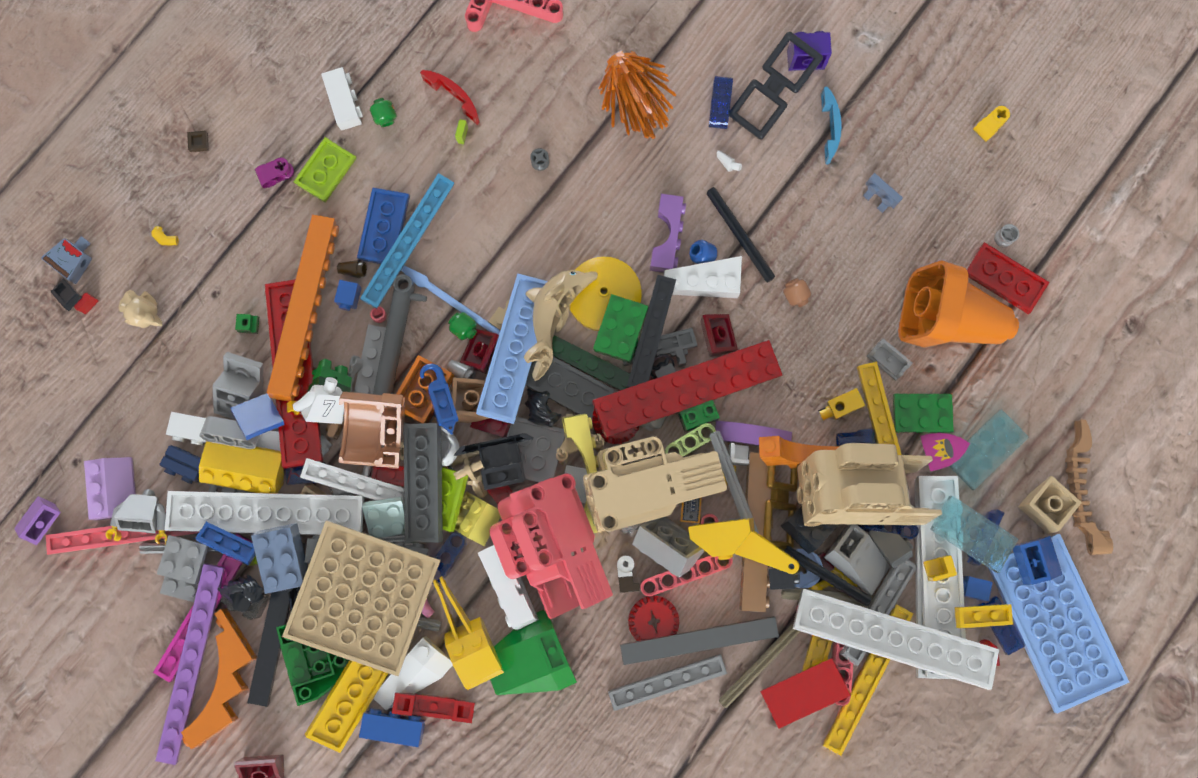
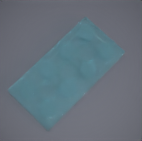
(989, 449)
(974, 534)

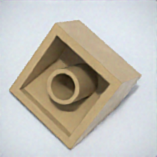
(1050, 505)

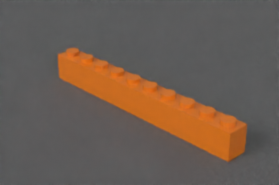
(302, 309)

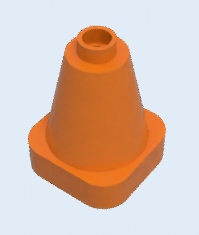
(947, 308)

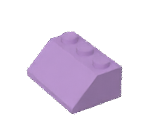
(108, 485)

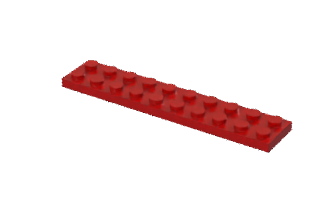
(686, 388)
(296, 436)

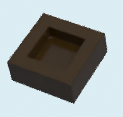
(198, 141)

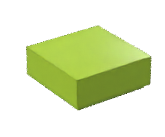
(461, 131)

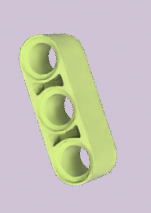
(696, 435)

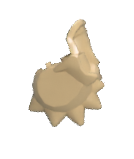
(139, 310)

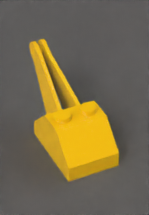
(739, 538)
(468, 644)

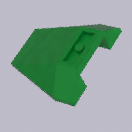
(532, 660)
(309, 669)

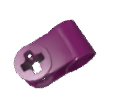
(271, 172)

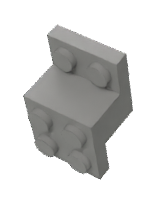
(237, 383)
(182, 567)

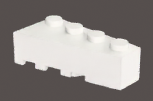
(708, 279)

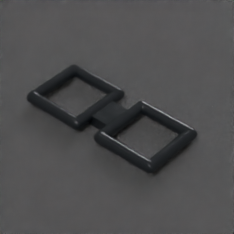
(775, 85)

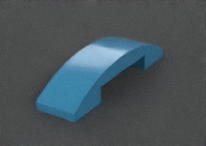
(830, 105)

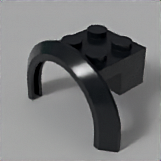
(500, 460)

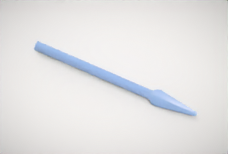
(423, 281)

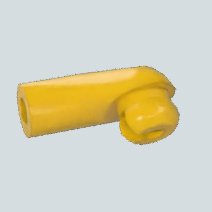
(158, 234)

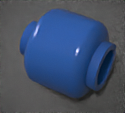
(703, 252)

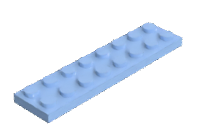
(508, 367)

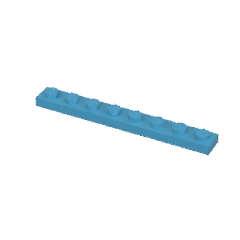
(407, 241)

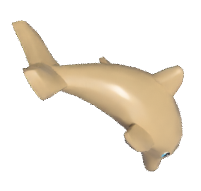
(551, 313)

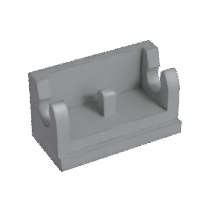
(889, 359)

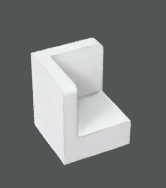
(738, 454)

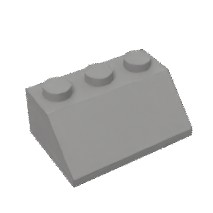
(667, 545)

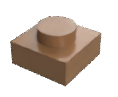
(334, 430)

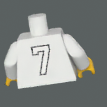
(320, 404)

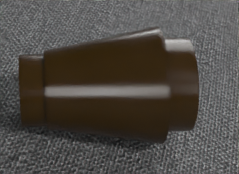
(352, 268)

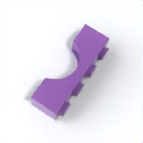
(670, 212)

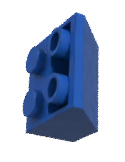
(1037, 561)

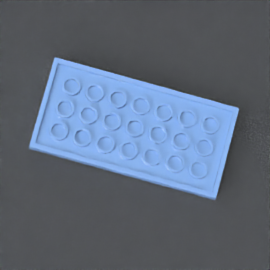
(1061, 633)

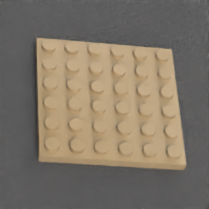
(361, 598)

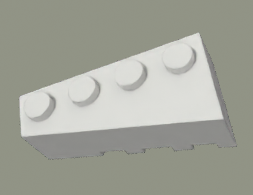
(510, 592)

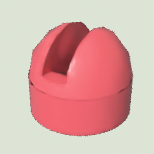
(377, 313)

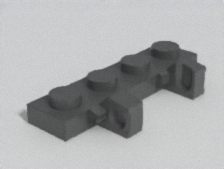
(674, 344)

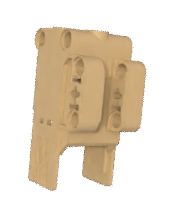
(860, 486)
(648, 487)

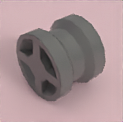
(539, 155)

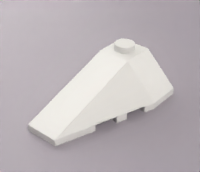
(420, 669)

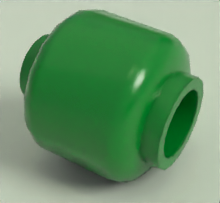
(383, 112)
(462, 326)

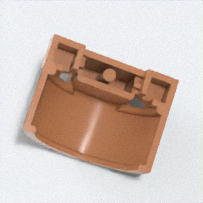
(368, 425)

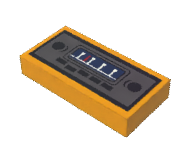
(691, 511)

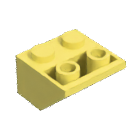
(476, 518)

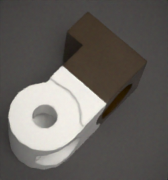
(624, 566)

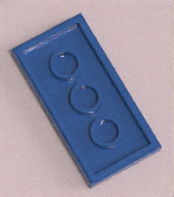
(382, 224)

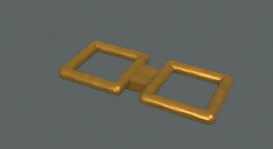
(779, 500)

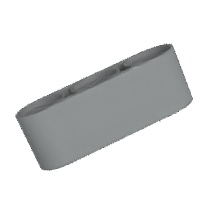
(226, 432)

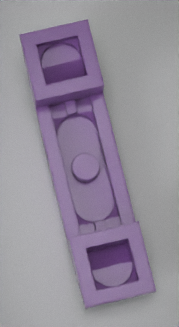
(748, 433)

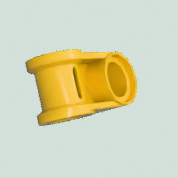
(991, 124)

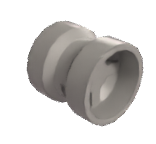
(1010, 234)

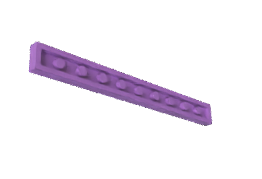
(190, 664)

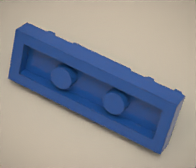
(226, 543)

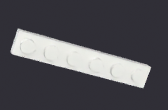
(349, 481)

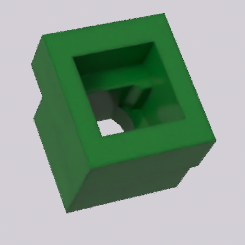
(251, 328)

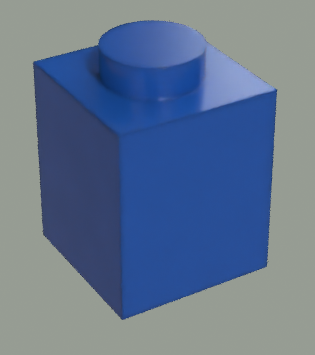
(347, 295)
(976, 588)

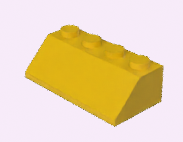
(242, 468)

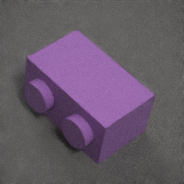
(37, 520)

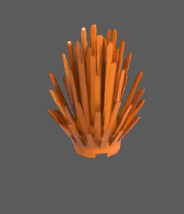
(630, 80)

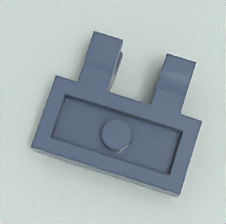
(884, 191)

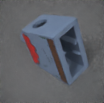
(69, 258)

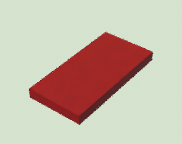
(1006, 278)
(805, 693)

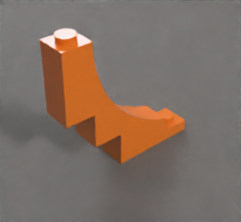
(778, 451)
(233, 656)

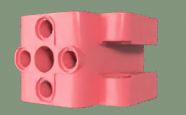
(538, 536)

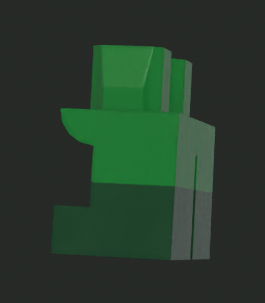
(324, 371)
(698, 415)

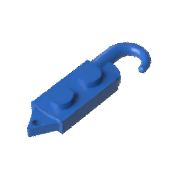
(441, 398)

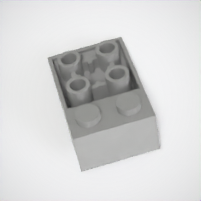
(858, 558)

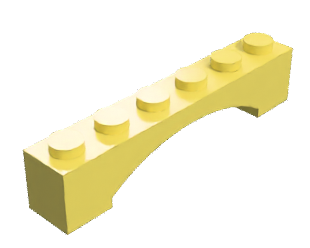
(578, 429)

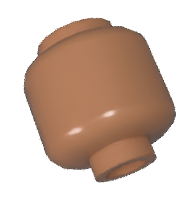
(797, 292)

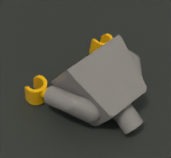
(139, 514)

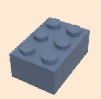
(280, 557)

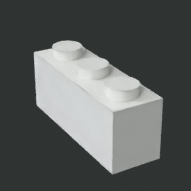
(342, 98)

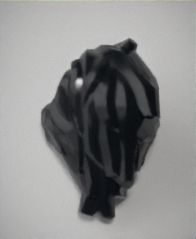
(539, 410)
(242, 593)

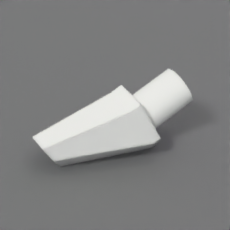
(728, 162)

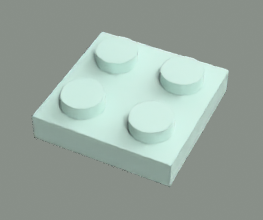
(385, 517)

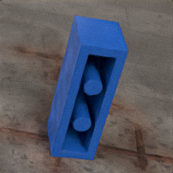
(392, 728)

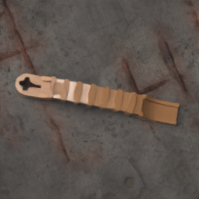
(1096, 541)

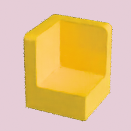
(940, 568)

